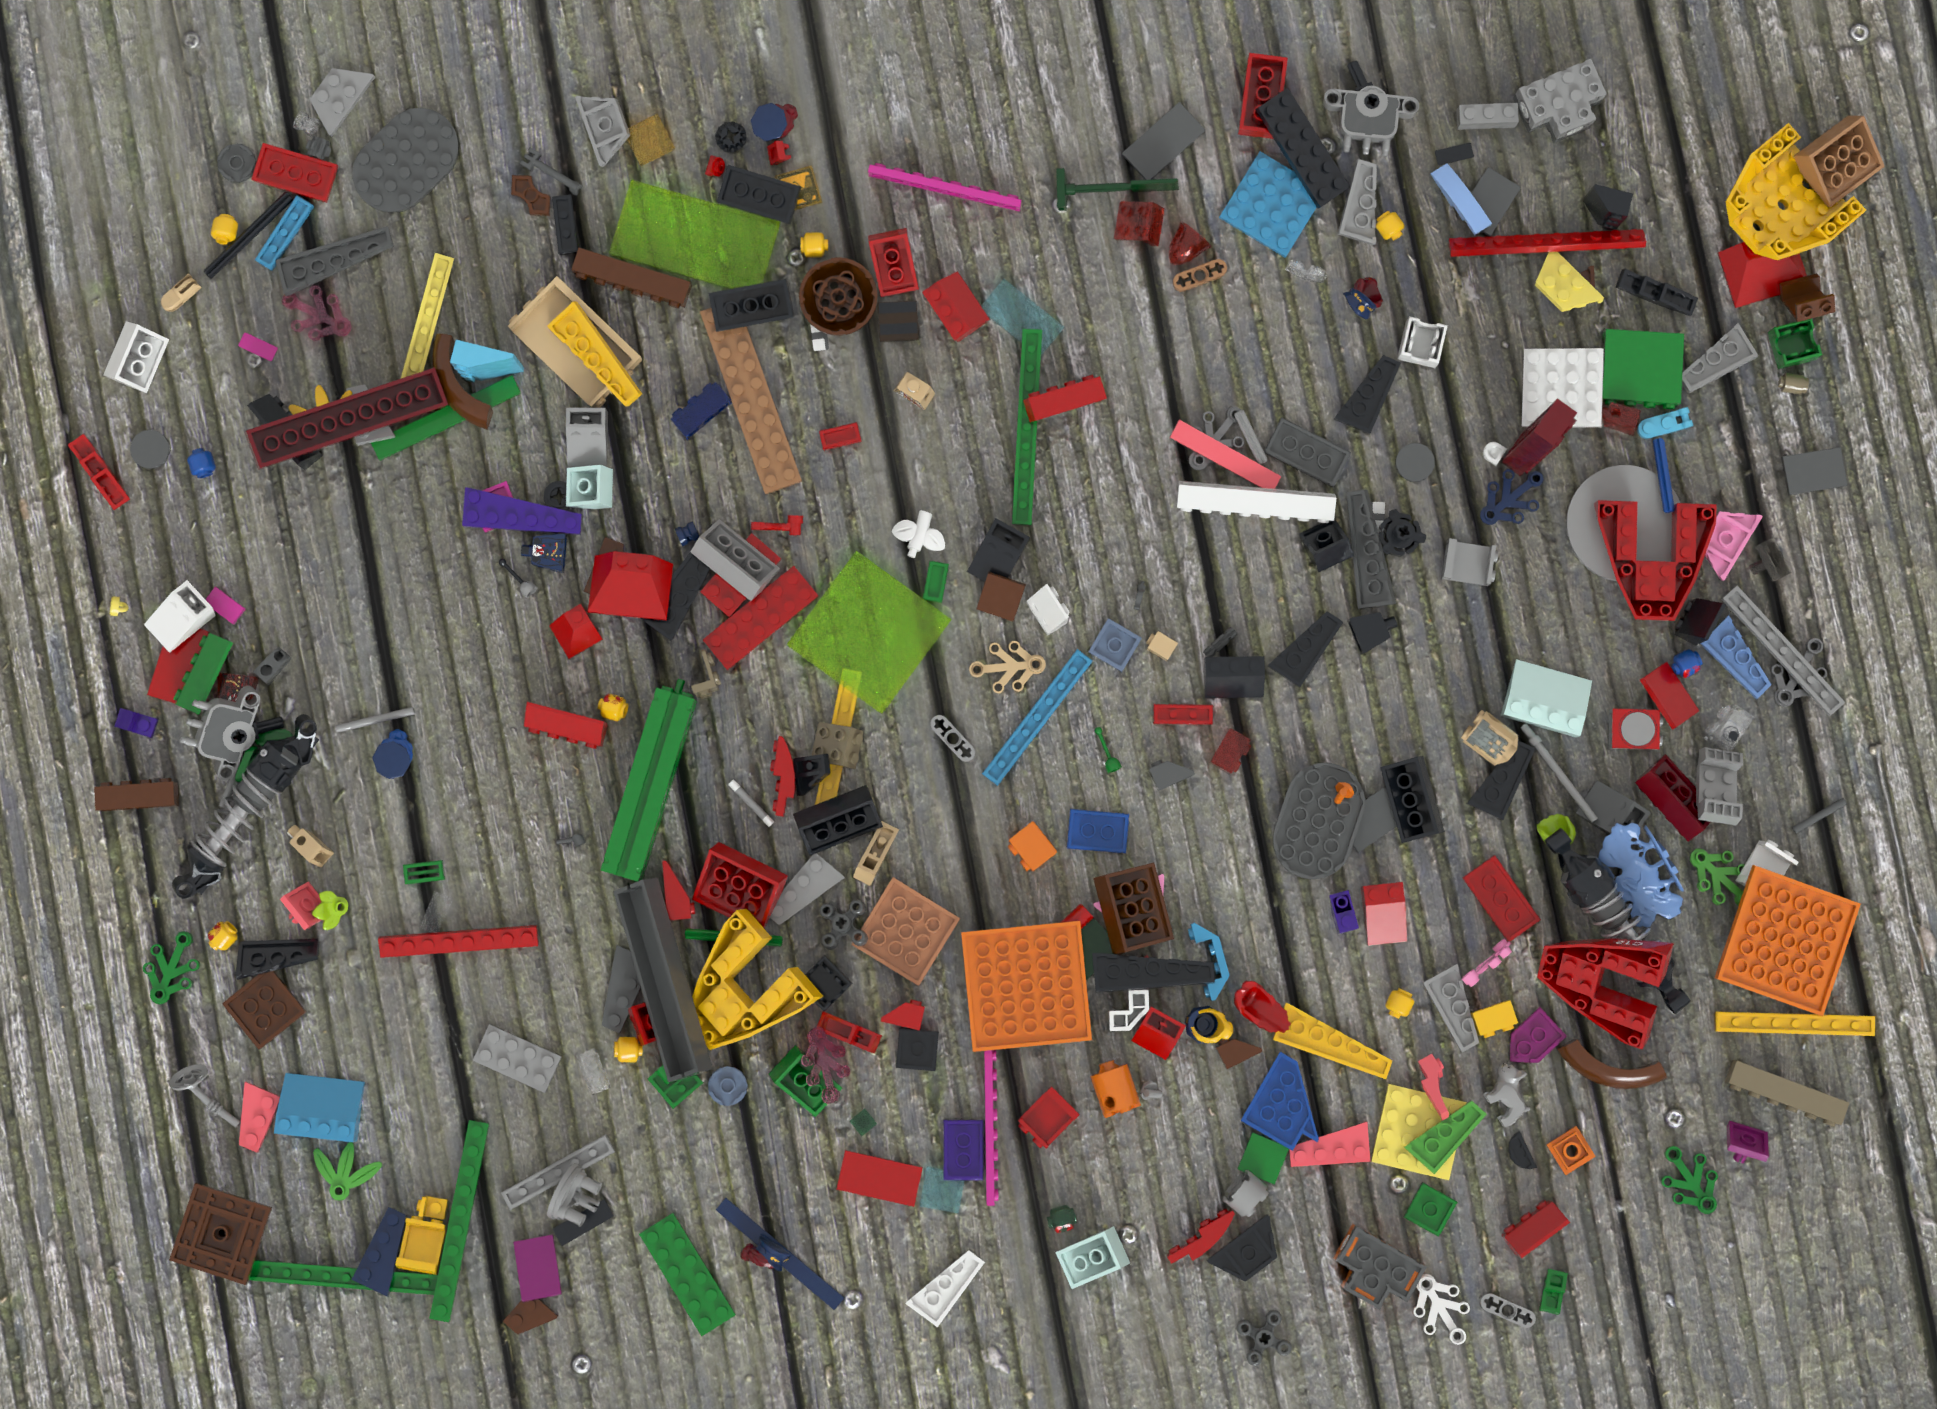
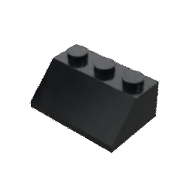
(1608, 206)
(1234, 677)

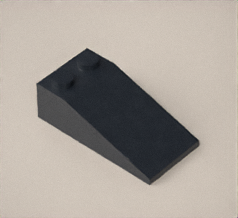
(751, 305)

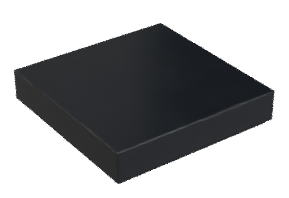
(917, 1049)

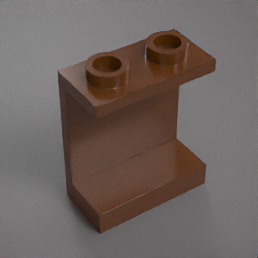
(1805, 298)

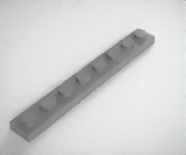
(1783, 651)

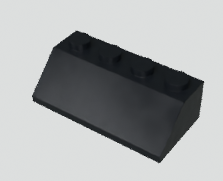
(270, 409)
(1412, 799)
(837, 820)

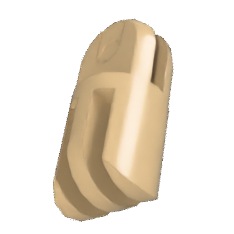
(179, 293)

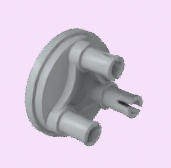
(570, 1193)

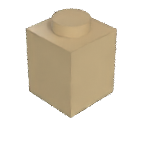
(1161, 645)

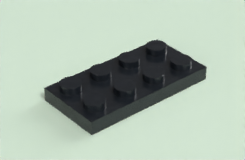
(759, 194)

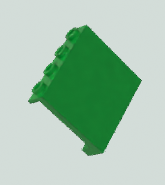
(1642, 368)

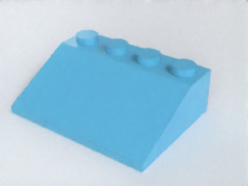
(483, 363)

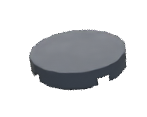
(727, 1086)

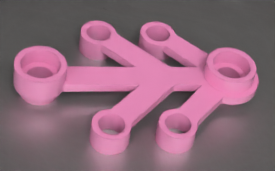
(1501, 948)

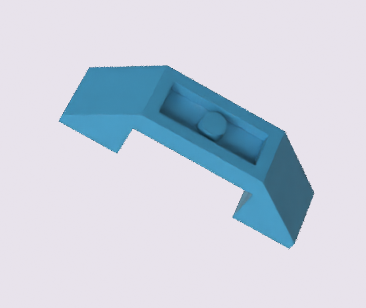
(1200, 934)

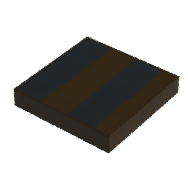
(898, 321)

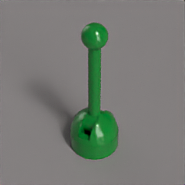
(1112, 763)

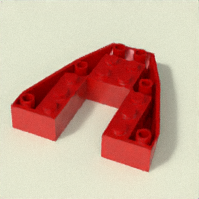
(1656, 587)
(1576, 973)

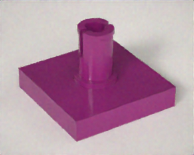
(1747, 1142)

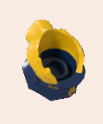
(1207, 1025)

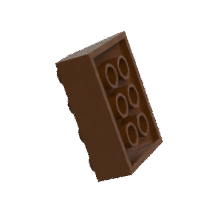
(1133, 908)

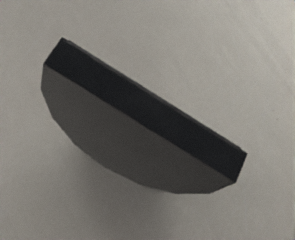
(1520, 1153)

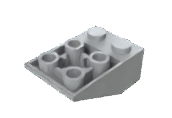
(586, 436)

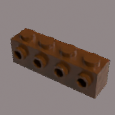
(136, 796)

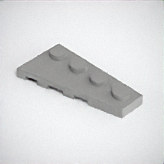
(1450, 1000)

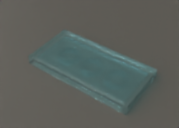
(1017, 312)

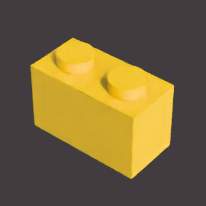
(1494, 1018)

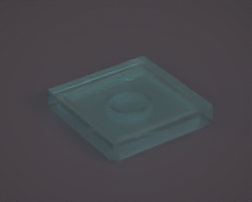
(939, 1193)

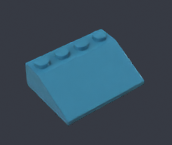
(319, 1107)

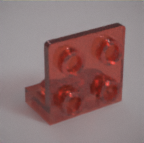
(1139, 222)

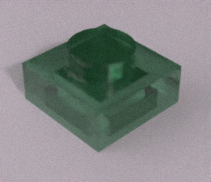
(863, 1122)

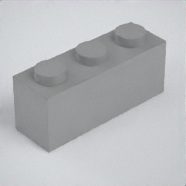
(1487, 116)

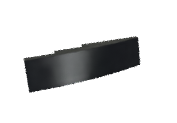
(1656, 292)

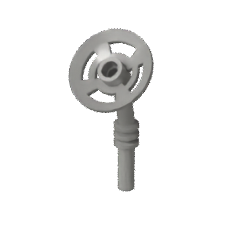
(191, 1081)

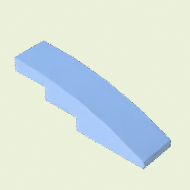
(1461, 199)

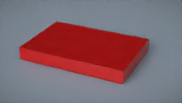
(1669, 695)

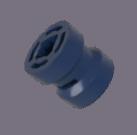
(687, 533)

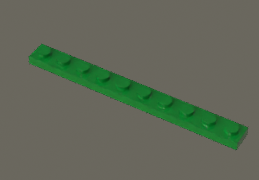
(1025, 429)
(459, 1221)
(336, 1277)

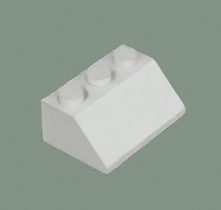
(136, 357)

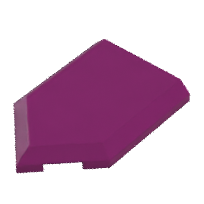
(1535, 1038)

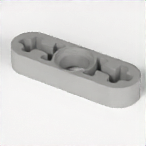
(938, 731)
(1518, 1321)

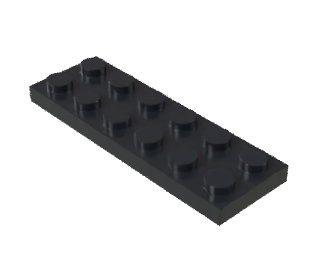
(1302, 148)

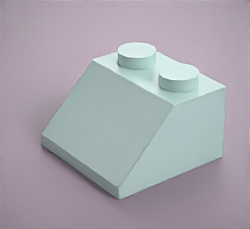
(589, 487)

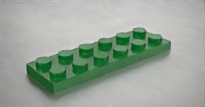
(687, 1274)

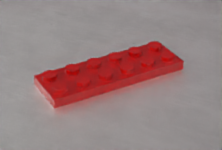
(760, 618)

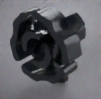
(1411, 530)

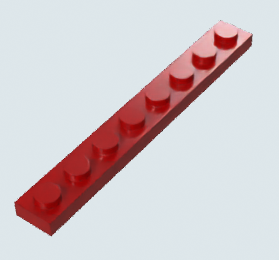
(458, 941)

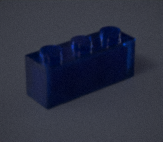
(700, 410)

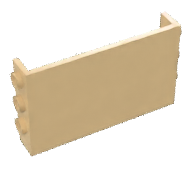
(532, 330)

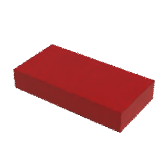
(840, 436)

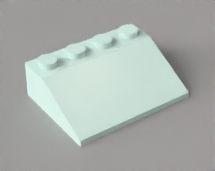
(1547, 698)

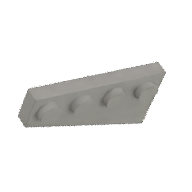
(1359, 210)
(1725, 356)
(806, 886)

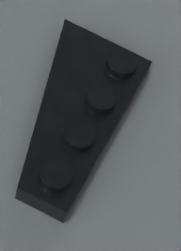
(1368, 399)
(1302, 654)
(1502, 783)

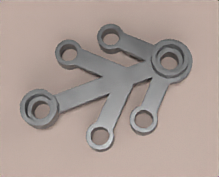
(1217, 436)
(1788, 689)

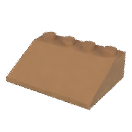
(1840, 159)

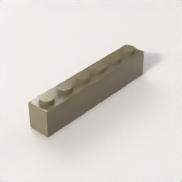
(1786, 1092)

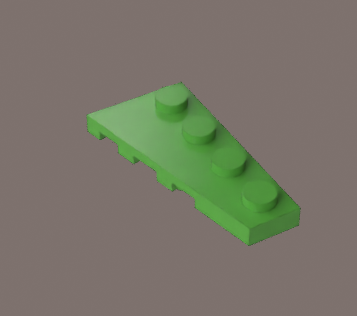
(1445, 1137)

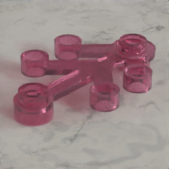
(319, 315)
(818, 1041)

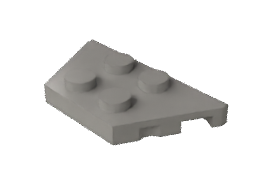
(338, 96)
(604, 125)

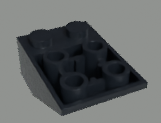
(998, 551)

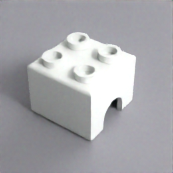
(1422, 342)

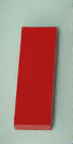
(1183, 714)

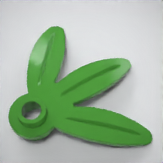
(344, 1168)

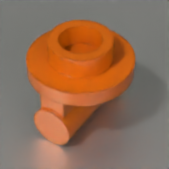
(1344, 790)

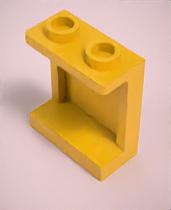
(421, 1245)

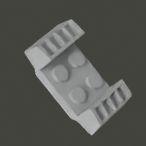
(1718, 786)

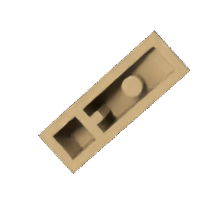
(875, 853)

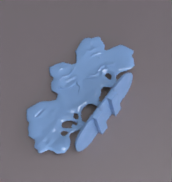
(1638, 878)

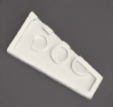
(944, 1290)

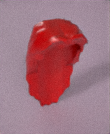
(1261, 1007)

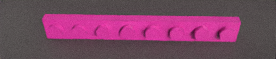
(937, 185)
(991, 1134)

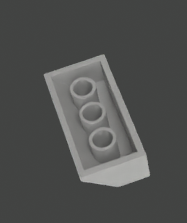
(734, 559)

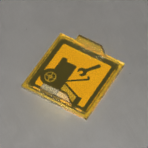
(806, 179)

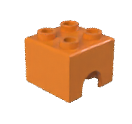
(1031, 847)

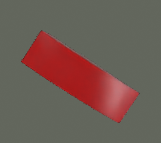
(849, 1032)

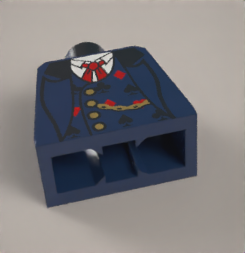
(547, 552)

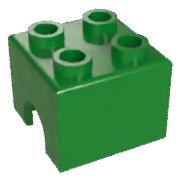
(1794, 344)

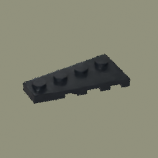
(272, 955)

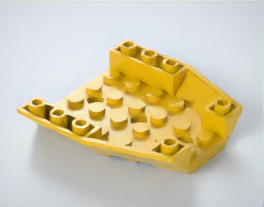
(1772, 178)

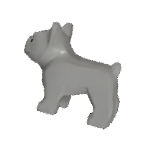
(1507, 1092)

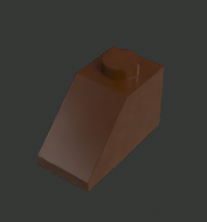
(1235, 1051)

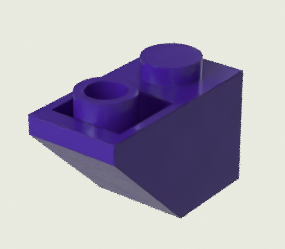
(1343, 912)

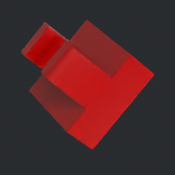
(777, 153)

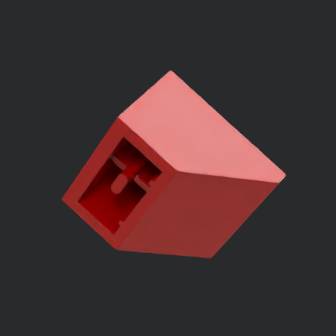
(1158, 1033)

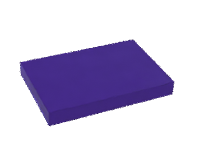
(963, 1150)

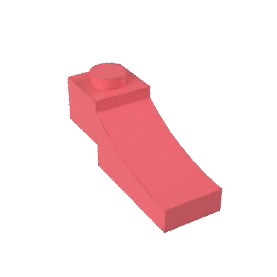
(1432, 1071)

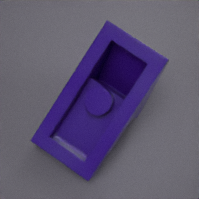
(136, 722)

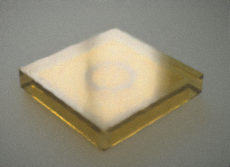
(649, 140)

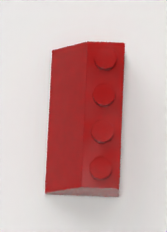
(565, 724)

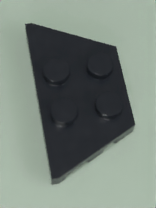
(1248, 1251)

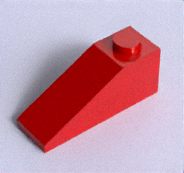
(677, 899)

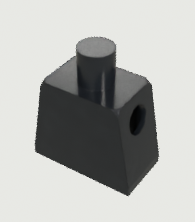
(1371, 630)

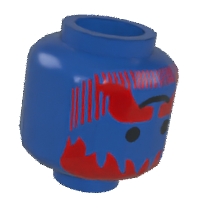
(1686, 663)

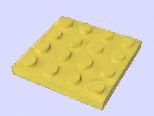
(1403, 1119)

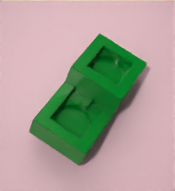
(1553, 1291)

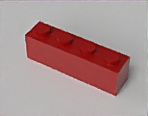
(1064, 399)

